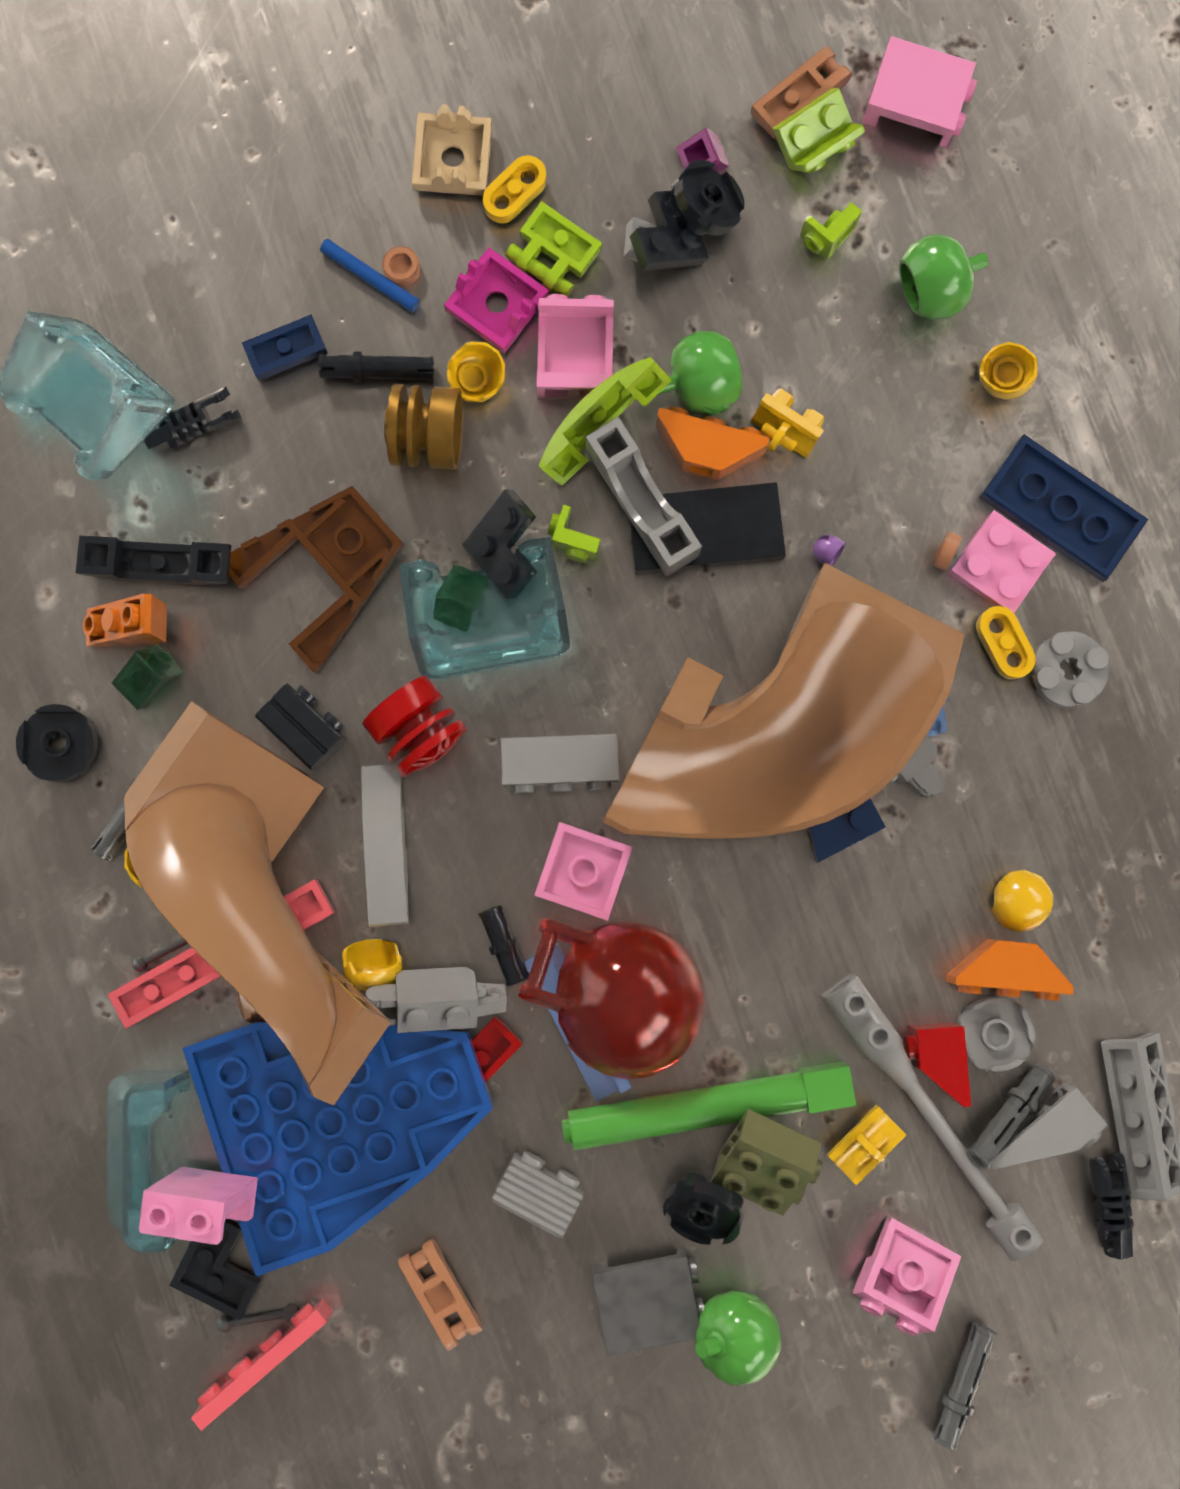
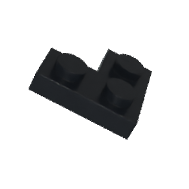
(670, 242)
(494, 544)
(211, 1279)

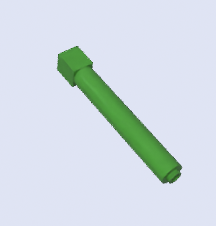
(808, 1090)

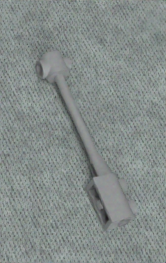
(883, 1046)

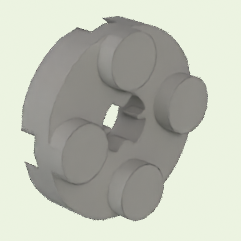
(1089, 661)

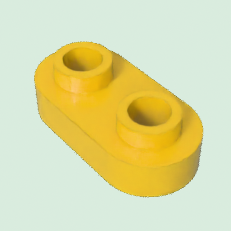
(510, 189)
(1008, 641)

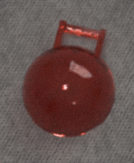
(622, 995)

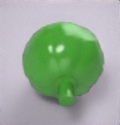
(941, 276)
(705, 373)
(738, 1337)

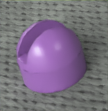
(828, 549)

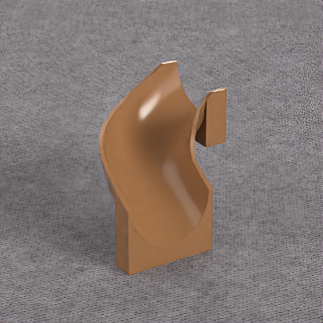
(806, 741)
(203, 845)

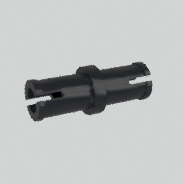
(504, 945)

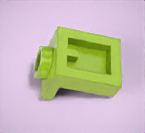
(834, 232)

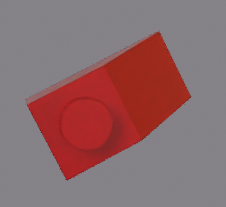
(941, 1057)

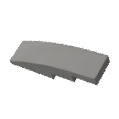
(384, 846)

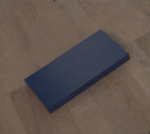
(1063, 508)

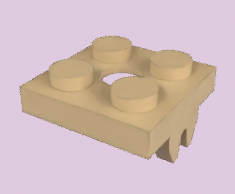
(448, 130)

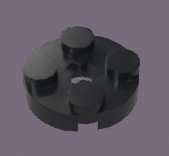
(692, 192)
(41, 727)
(721, 1207)

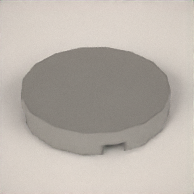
(997, 1033)

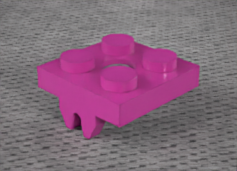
(489, 276)

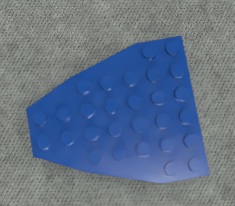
(326, 1164)

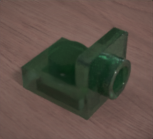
(459, 597)
(145, 675)

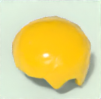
(476, 371)
(1008, 371)
(1022, 900)
(371, 963)

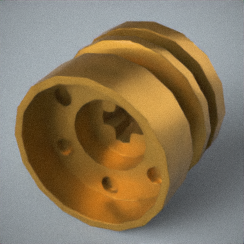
(422, 426)

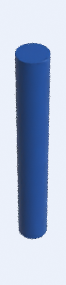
(369, 275)

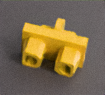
(787, 426)
(866, 1144)

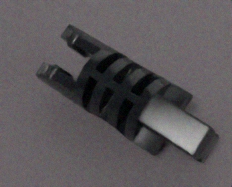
(191, 421)
(1112, 1204)

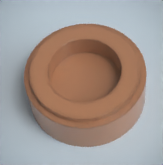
(401, 266)
(947, 550)

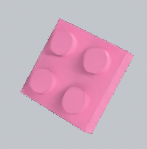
(1001, 562)
(583, 871)

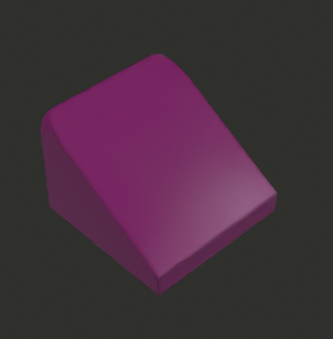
(703, 146)

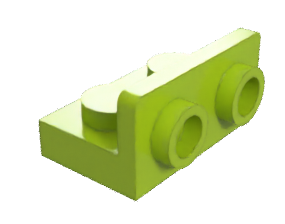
(817, 132)

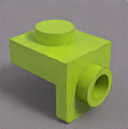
(575, 544)

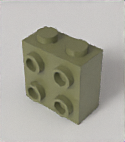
(767, 1163)

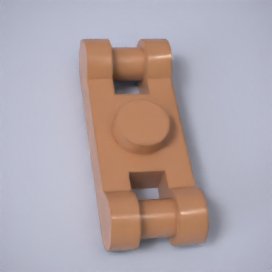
(440, 1294)

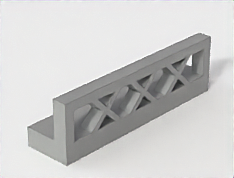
(1141, 1117)

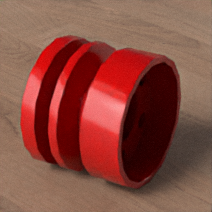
(410, 721)

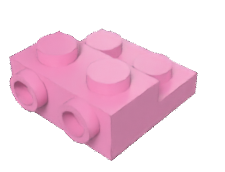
(906, 1278)

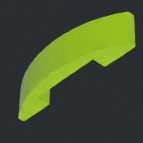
(602, 405)

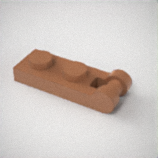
(800, 89)

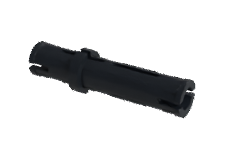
(376, 367)

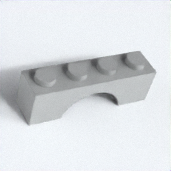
(654, 519)

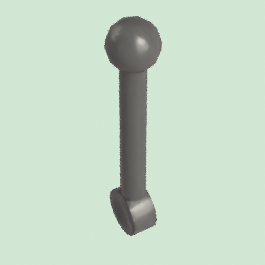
(141, 963)
(225, 1323)

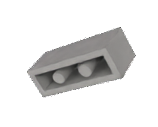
(559, 762)

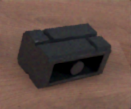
(301, 726)

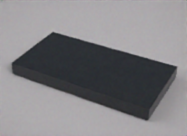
(729, 523)

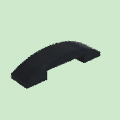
(153, 562)

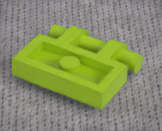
(561, 241)

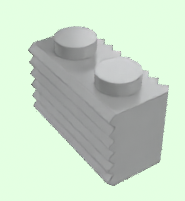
(538, 1194)

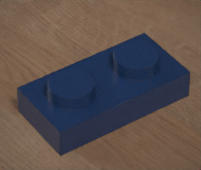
(284, 347)

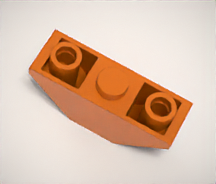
(707, 444)
(127, 623)
(1010, 968)

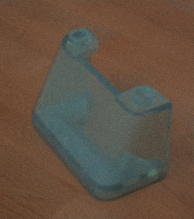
(82, 390)
(501, 628)
(132, 1105)

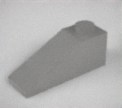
(1058, 1126)

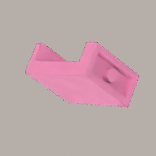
(921, 89)
(573, 345)
(194, 1204)

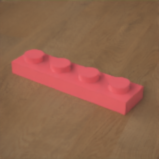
(249, 1372)

